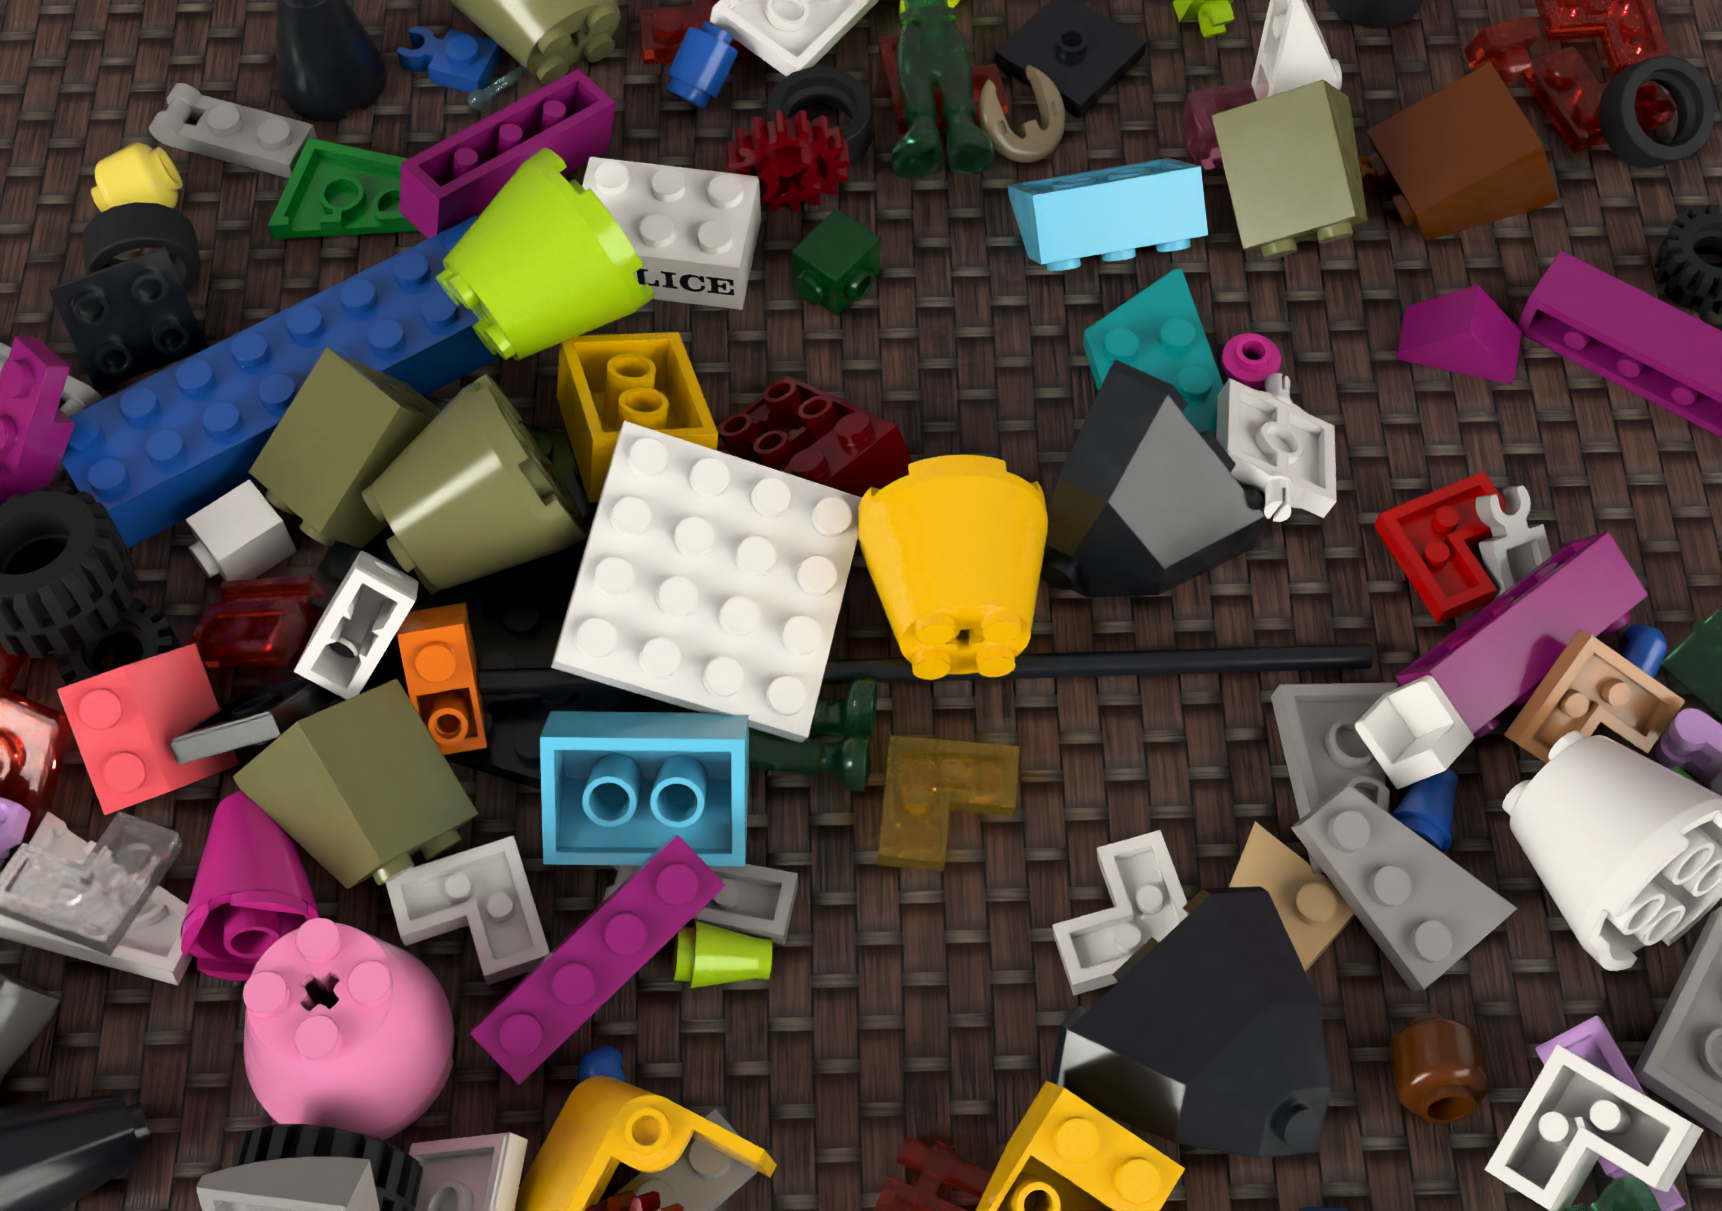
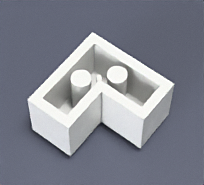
(1575, 1118)

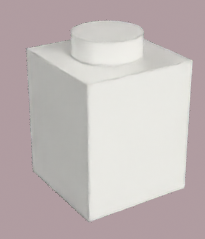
(239, 535)

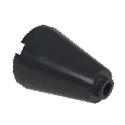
(326, 59)
(66, 1149)

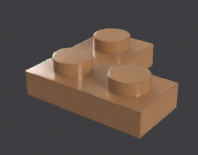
(1590, 688)

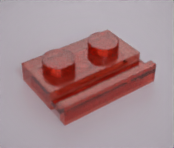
(256, 622)

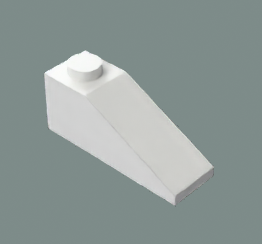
(1292, 51)

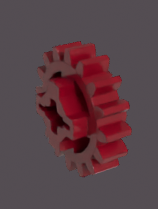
(788, 158)

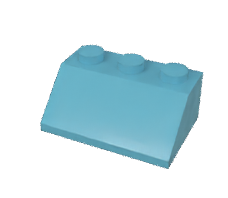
(1110, 212)
(636, 778)

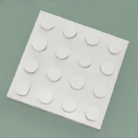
(710, 583)

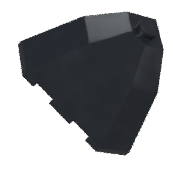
(1144, 496)
(1207, 1035)

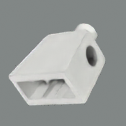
(362, 617)

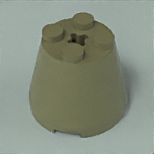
(547, 33)
(473, 494)

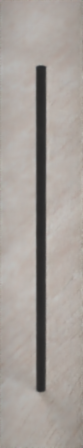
(1027, 667)

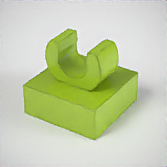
(1210, 14)

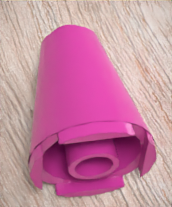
(244, 892)

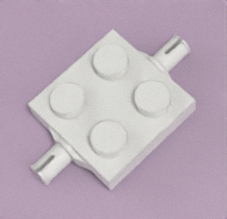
(1278, 447)

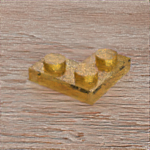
(930, 780)

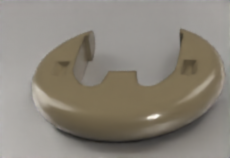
(1032, 141)

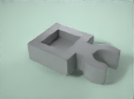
(1515, 544)

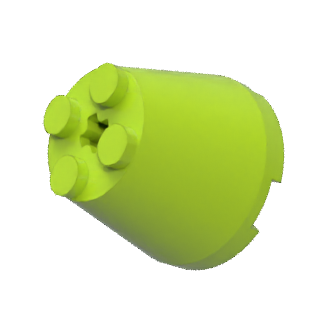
(543, 263)

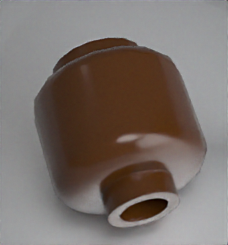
(1438, 1068)

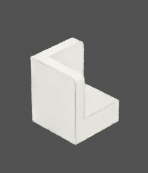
(1414, 732)

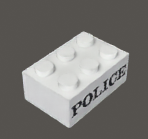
(686, 226)

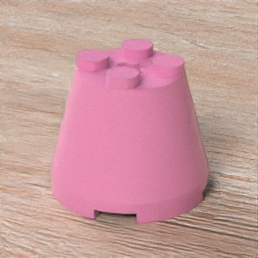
(345, 1031)

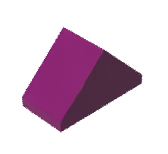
(1461, 335)

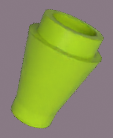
(719, 956)

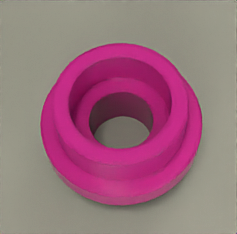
(1248, 371)

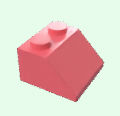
(129, 720)

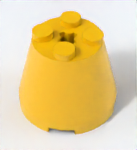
(956, 562)

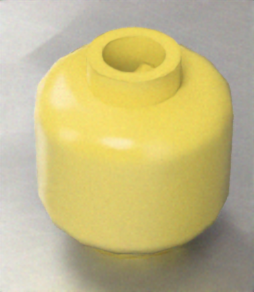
(136, 176)

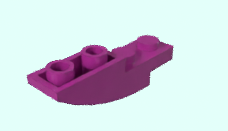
(31, 424)

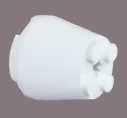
(1619, 845)

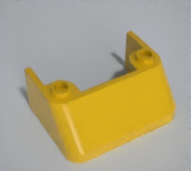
(613, 1124)

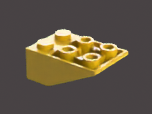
(1077, 1161)

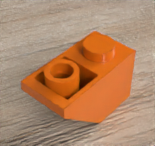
(444, 676)

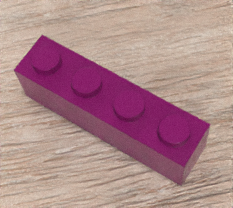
(473, 165)
(1628, 339)
(1520, 635)
(596, 958)

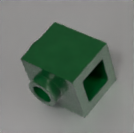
(836, 263)

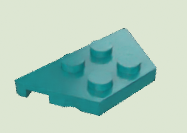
(1165, 339)

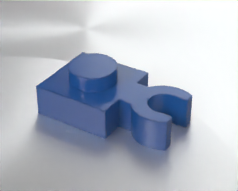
(455, 62)

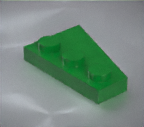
(340, 193)

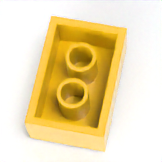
(629, 380)

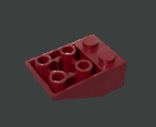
(816, 438)

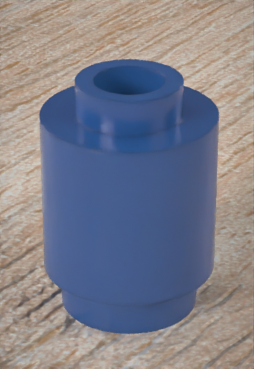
(701, 65)

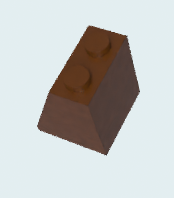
(1462, 157)

